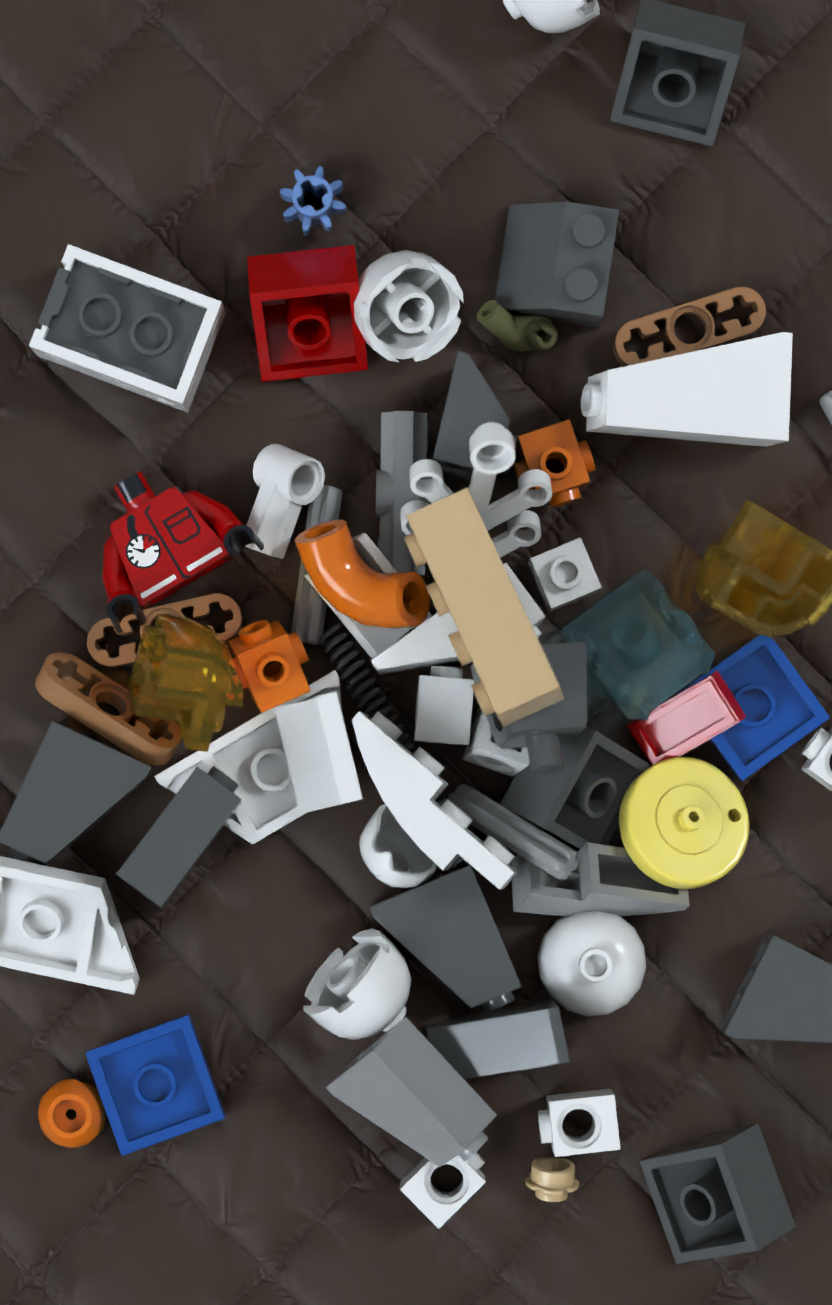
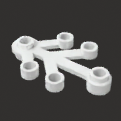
(490, 453)

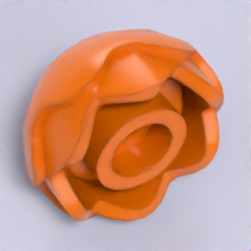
(89, 1113)

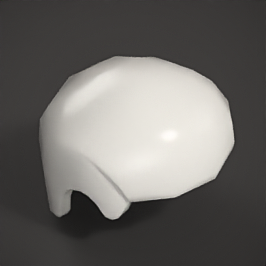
(392, 853)

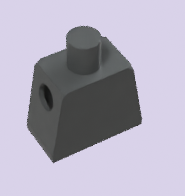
(556, 724)

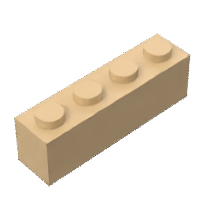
(484, 608)

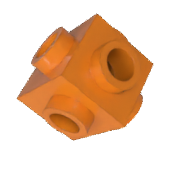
(559, 445)
(270, 663)

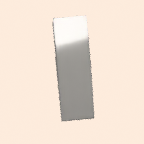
(602, 882)

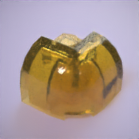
(767, 574)
(184, 677)

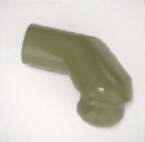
(518, 331)

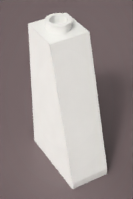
(704, 395)

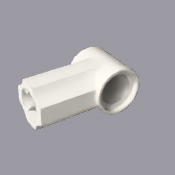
(285, 483)

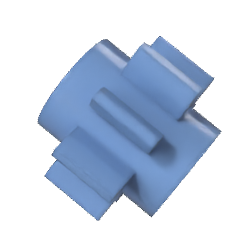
(307, 214)

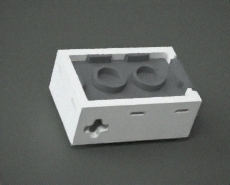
(128, 328)

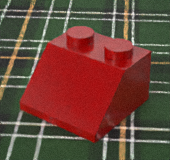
(306, 313)

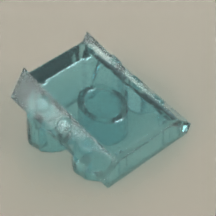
(641, 645)

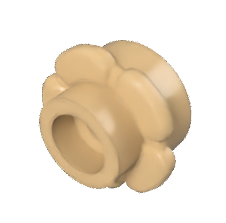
(552, 1178)

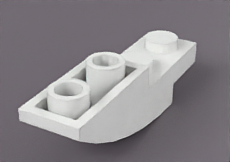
(409, 789)

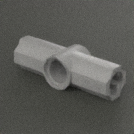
(402, 444)

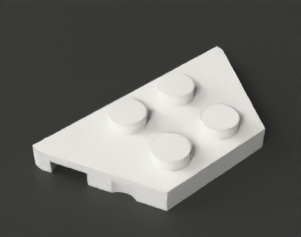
(258, 764)
(62, 927)

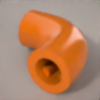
(355, 587)

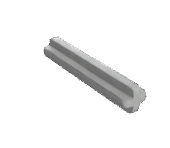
(309, 605)
(515, 832)

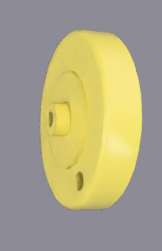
(684, 823)

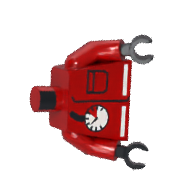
(165, 545)

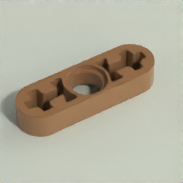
(723, 304)
(128, 651)
(70, 698)

